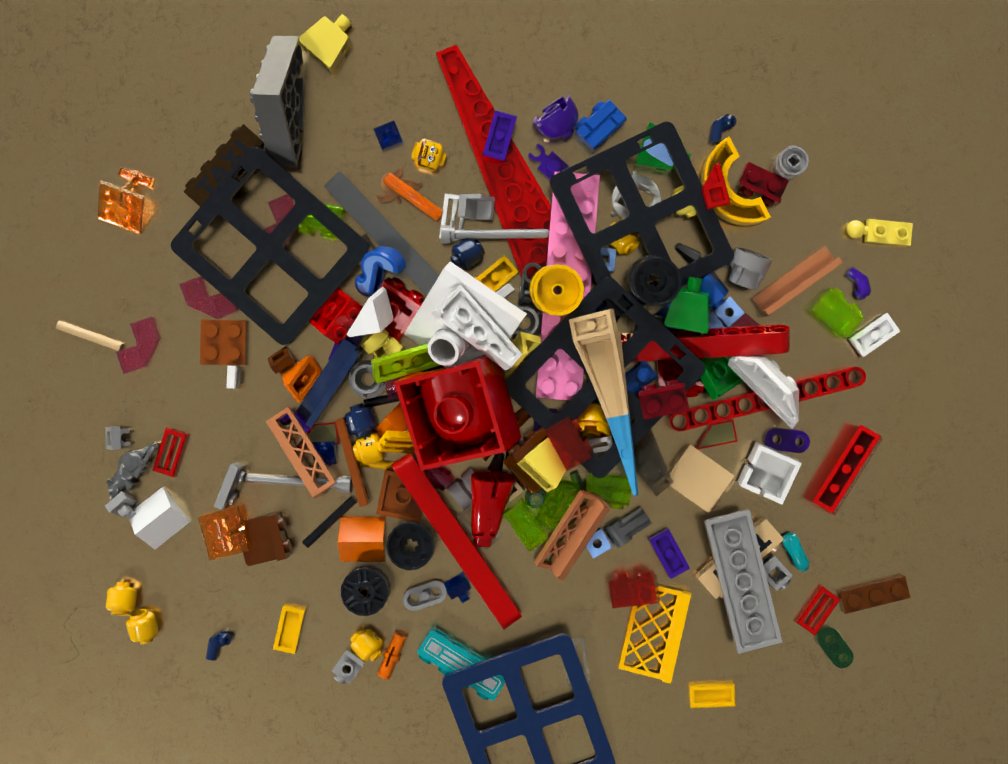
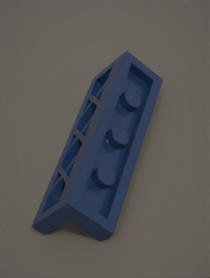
(329, 381)

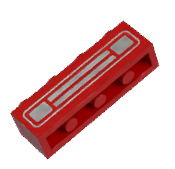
(847, 469)

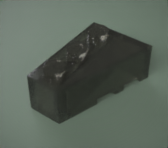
(651, 463)

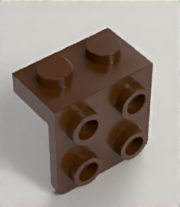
(518, 452)
(266, 539)

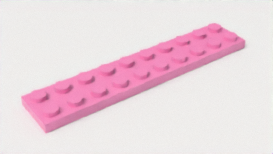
(561, 376)

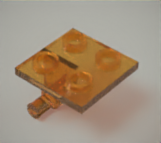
(122, 205)
(224, 533)

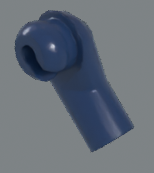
(720, 125)
(215, 642)

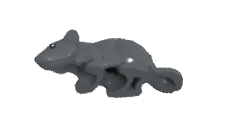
(130, 467)

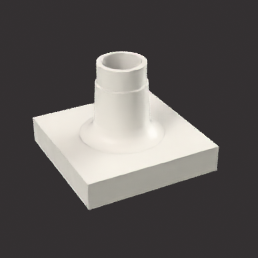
(443, 343)

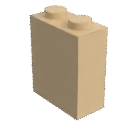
(700, 478)

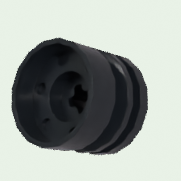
(666, 284)
(404, 557)
(379, 589)

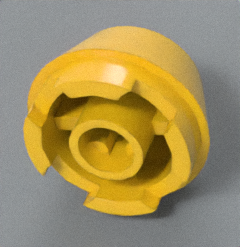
(593, 422)

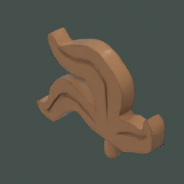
(390, 194)

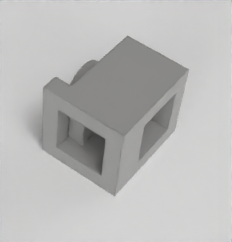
(782, 577)
(353, 661)

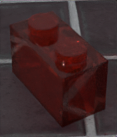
(568, 442)
(634, 591)

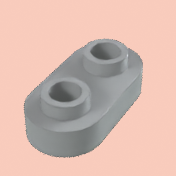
(425, 595)

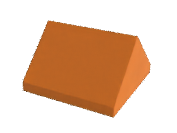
(362, 538)

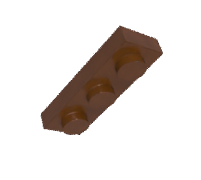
(874, 594)

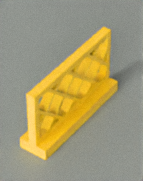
(672, 641)

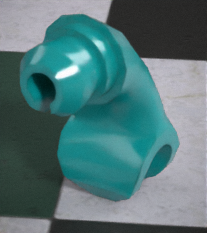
(795, 550)

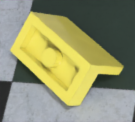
(526, 345)

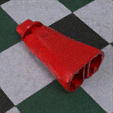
(489, 499)

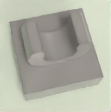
(113, 438)
(121, 505)

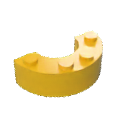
(740, 211)

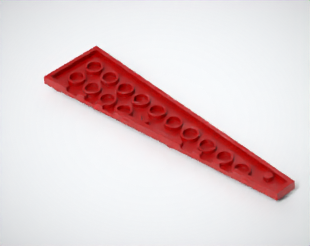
(516, 191)

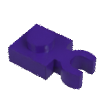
(548, 163)

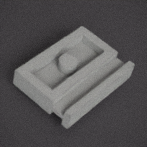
(227, 494)

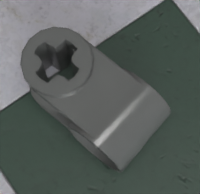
(525, 284)

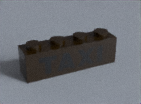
(223, 162)

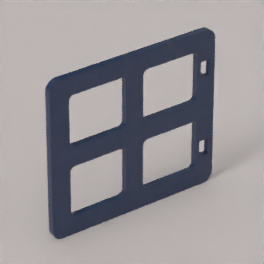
(528, 721)

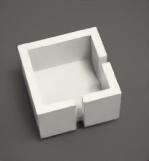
(770, 471)

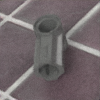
(623, 529)

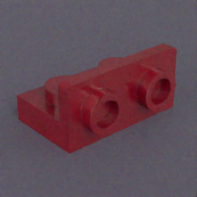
(762, 183)
(663, 400)

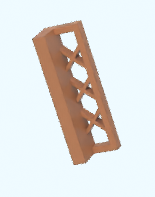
(795, 281)
(297, 458)
(576, 534)

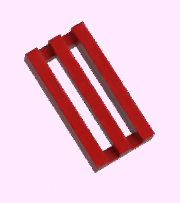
(184, 436)
(811, 604)

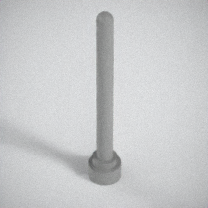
(450, 234)
(343, 484)

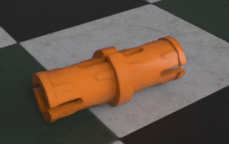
(391, 656)

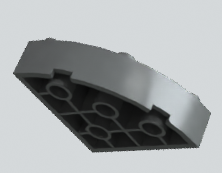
(280, 99)

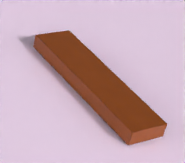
(353, 464)

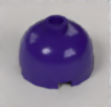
(558, 118)

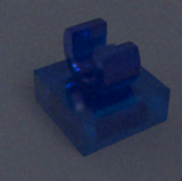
(388, 135)
(327, 452)
(458, 587)

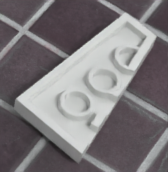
(472, 323)

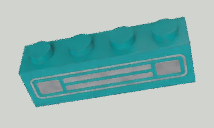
(451, 656)

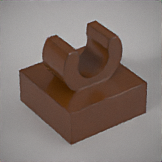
(281, 360)

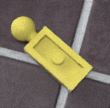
(882, 232)

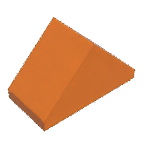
(301, 377)
(393, 421)

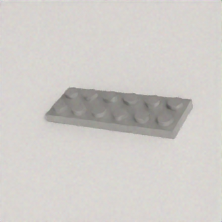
(743, 581)

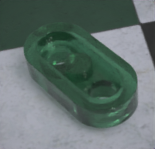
(835, 647)

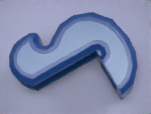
(373, 268)

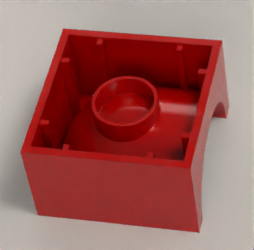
(458, 412)

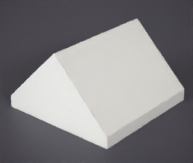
(374, 315)
(158, 519)

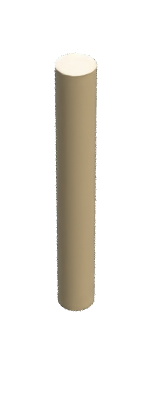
(85, 334)

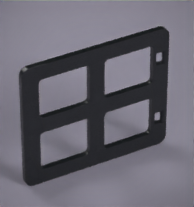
(641, 217)
(270, 246)
(561, 338)

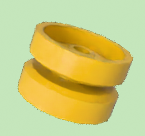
(570, 289)

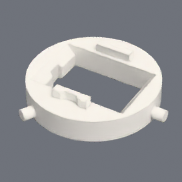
(641, 182)

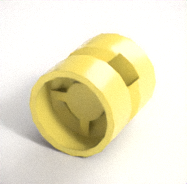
(380, 344)

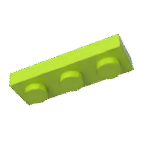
(402, 363)

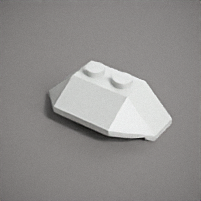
(770, 385)

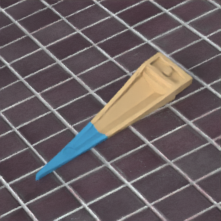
(602, 355)

